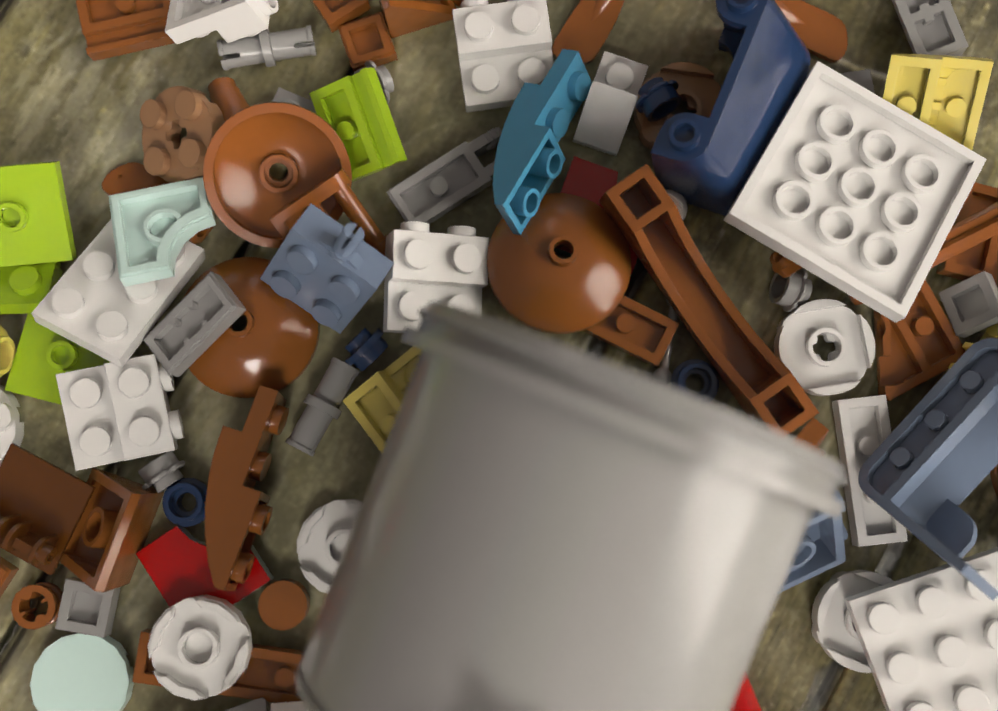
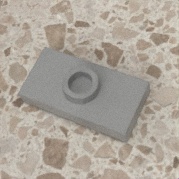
(194, 324)

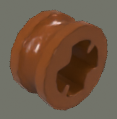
(21, 605)

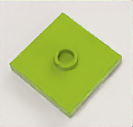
(34, 215)
(43, 355)

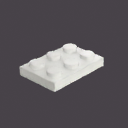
(102, 314)

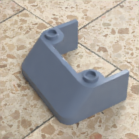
(941, 458)

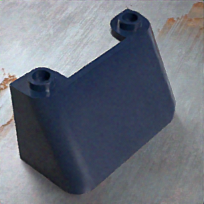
(715, 155)

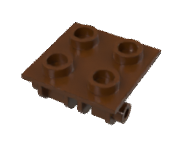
(38, 508)

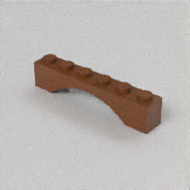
(737, 353)

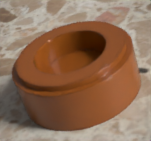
(284, 604)

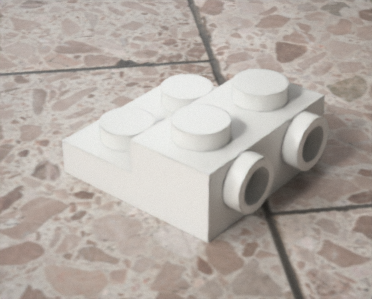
(229, 17)
(501, 49)
(432, 268)
(119, 412)

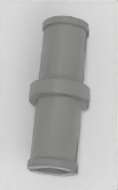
(267, 48)
(322, 406)

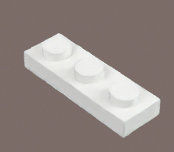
(860, 430)

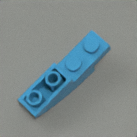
(529, 147)

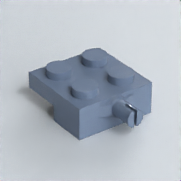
(326, 269)

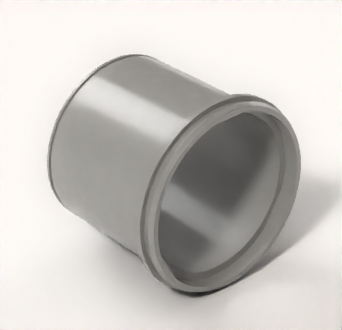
(558, 538)

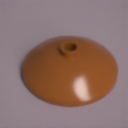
(246, 148)
(553, 291)
(272, 346)

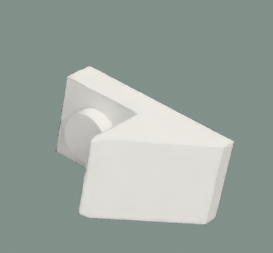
(610, 103)

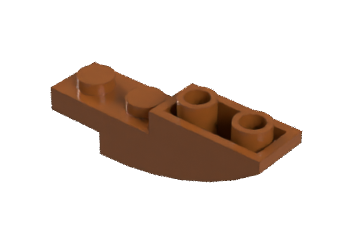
(232, 506)

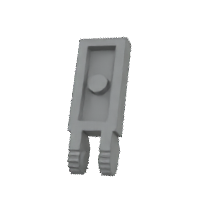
(446, 181)

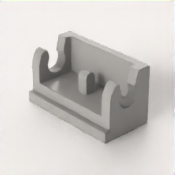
(931, 27)

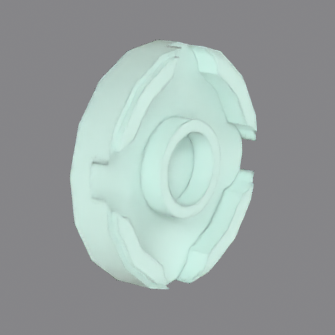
(82, 675)

